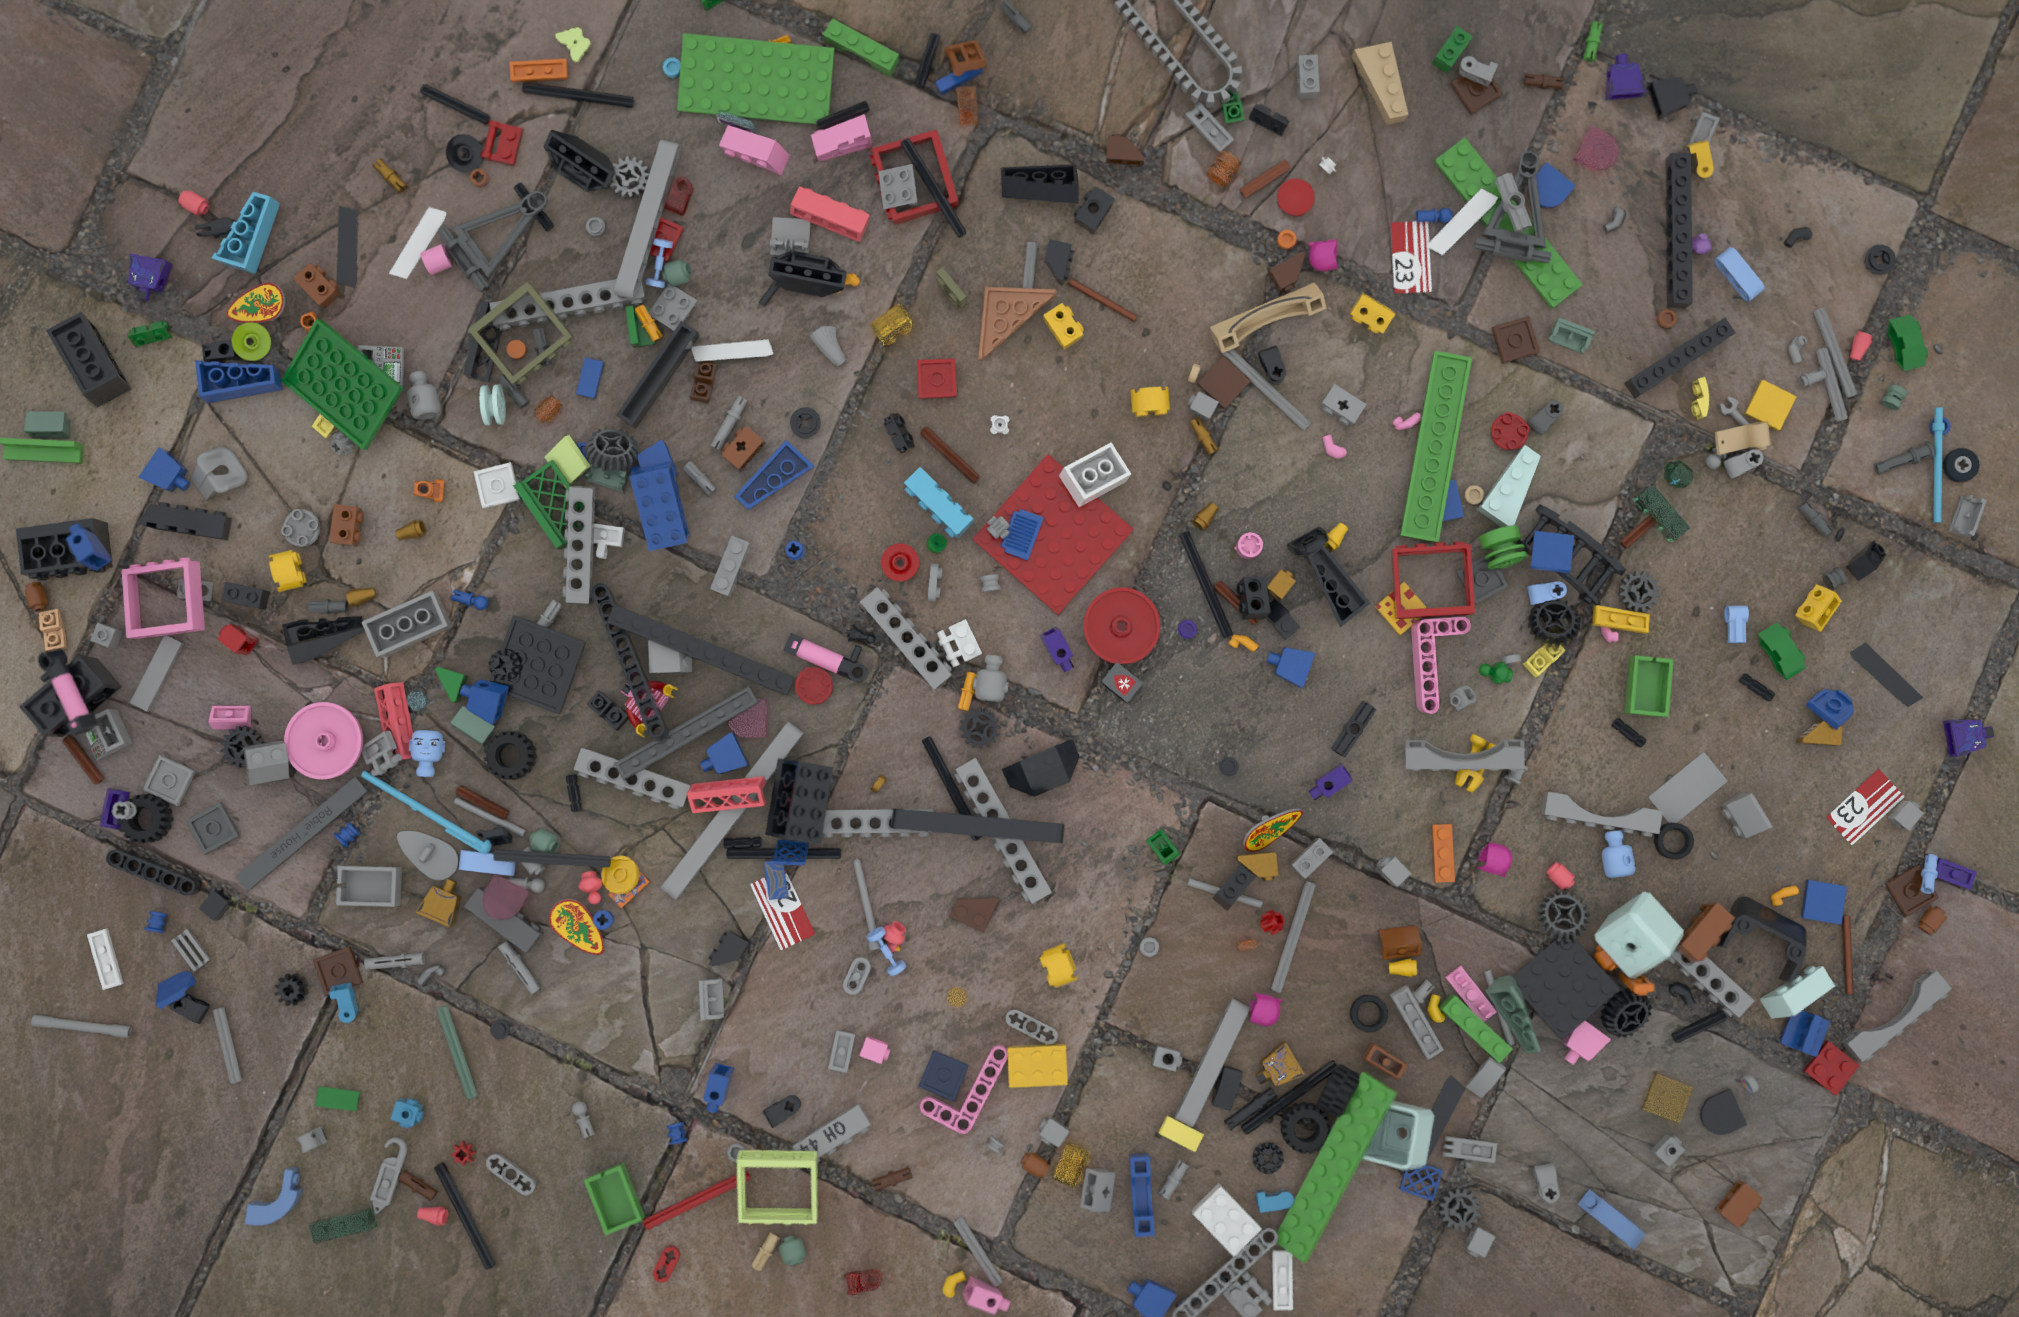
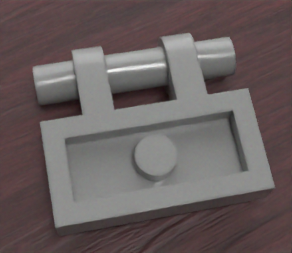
(378, 748)
(1242, 1300)

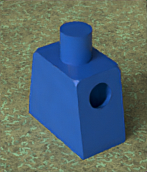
(653, 455)
(165, 471)
(87, 548)
(1292, 665)
(486, 699)
(725, 755)
(717, 1086)
(1151, 1298)

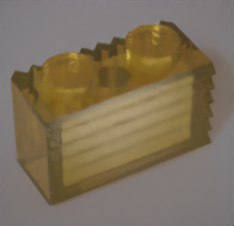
(892, 324)
(1071, 1164)

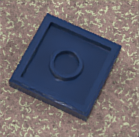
(943, 1075)

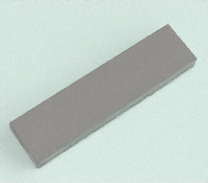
(156, 673)
(1416, 1022)

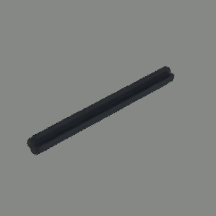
(578, 94)
(933, 188)
(1206, 584)
(947, 778)
(768, 853)
(551, 858)
(1289, 1097)
(465, 1216)

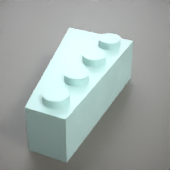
(1509, 491)

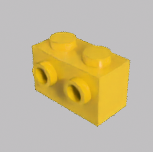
(1372, 313)
(1062, 326)
(1818, 608)

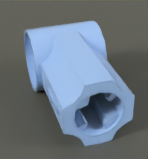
(1736, 619)

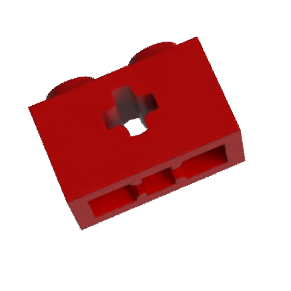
(237, 639)

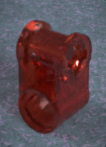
(679, 199)
(859, 1283)

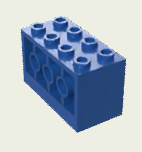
(660, 505)

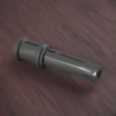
(1913, 456)

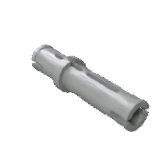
(729, 422)
(372, 963)
(519, 967)

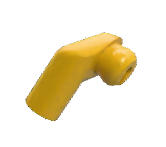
(1433, 1009)
(950, 1283)

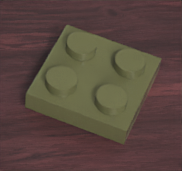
(947, 284)

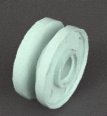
(492, 404)

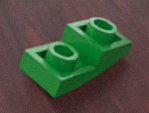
(1232, 110)
(337, 1098)

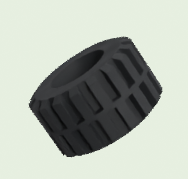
(494, 750)
(159, 825)
(1338, 1091)
(1288, 1125)

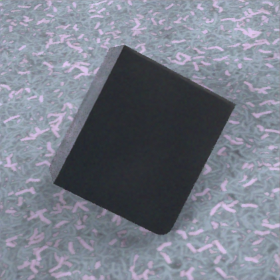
(216, 905)

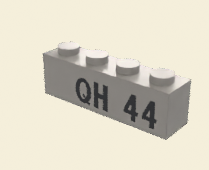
(835, 1132)

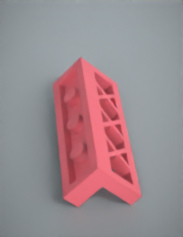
(398, 716)
(727, 788)

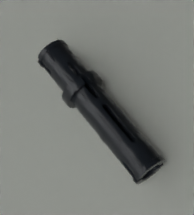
(1251, 1108)

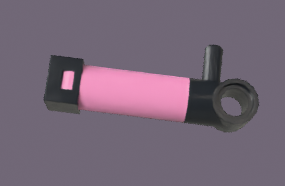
(826, 658)
(56, 669)

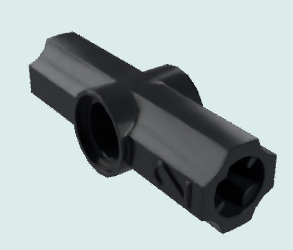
(1360, 719)

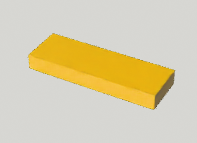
(1621, 619)

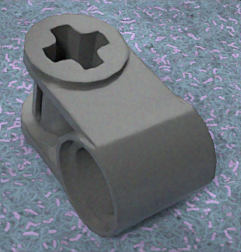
(1543, 419)

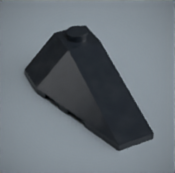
(311, 639)

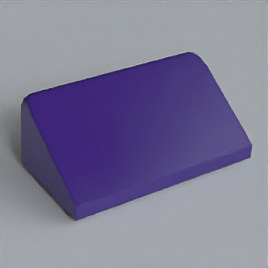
(112, 797)

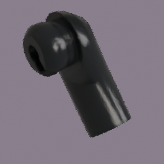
(1683, 990)

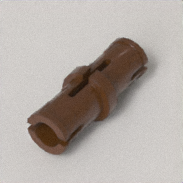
(1543, 81)
(892, 1178)
(417, 1185)

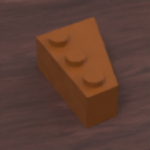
(1705, 931)

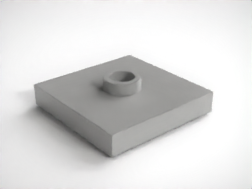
(169, 780)

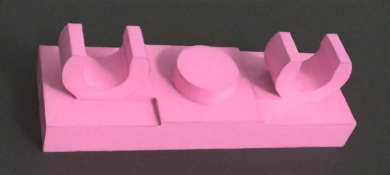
(1470, 993)

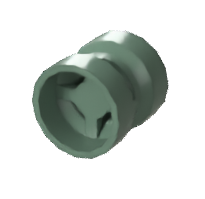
(1894, 397)

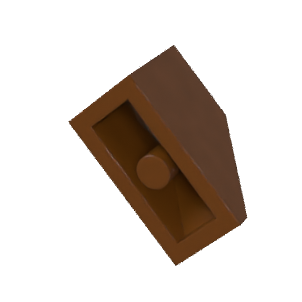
(1122, 151)
(1287, 273)

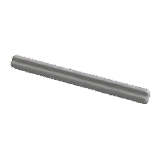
(1267, 389)
(1293, 937)

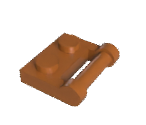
(971, 55)

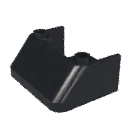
(1752, 913)

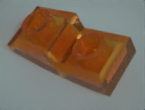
(967, 106)

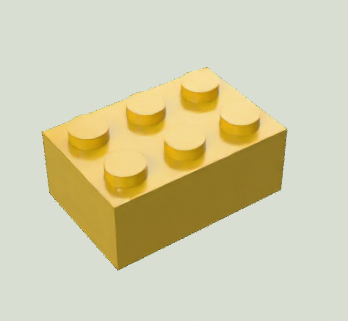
(1037, 1065)

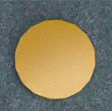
(621, 875)

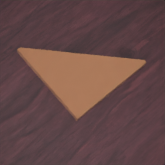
(1006, 311)

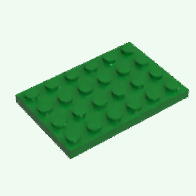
(342, 384)

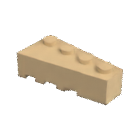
(1381, 75)

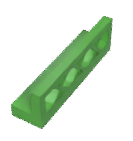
(42, 450)

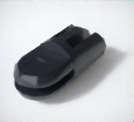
(219, 228)

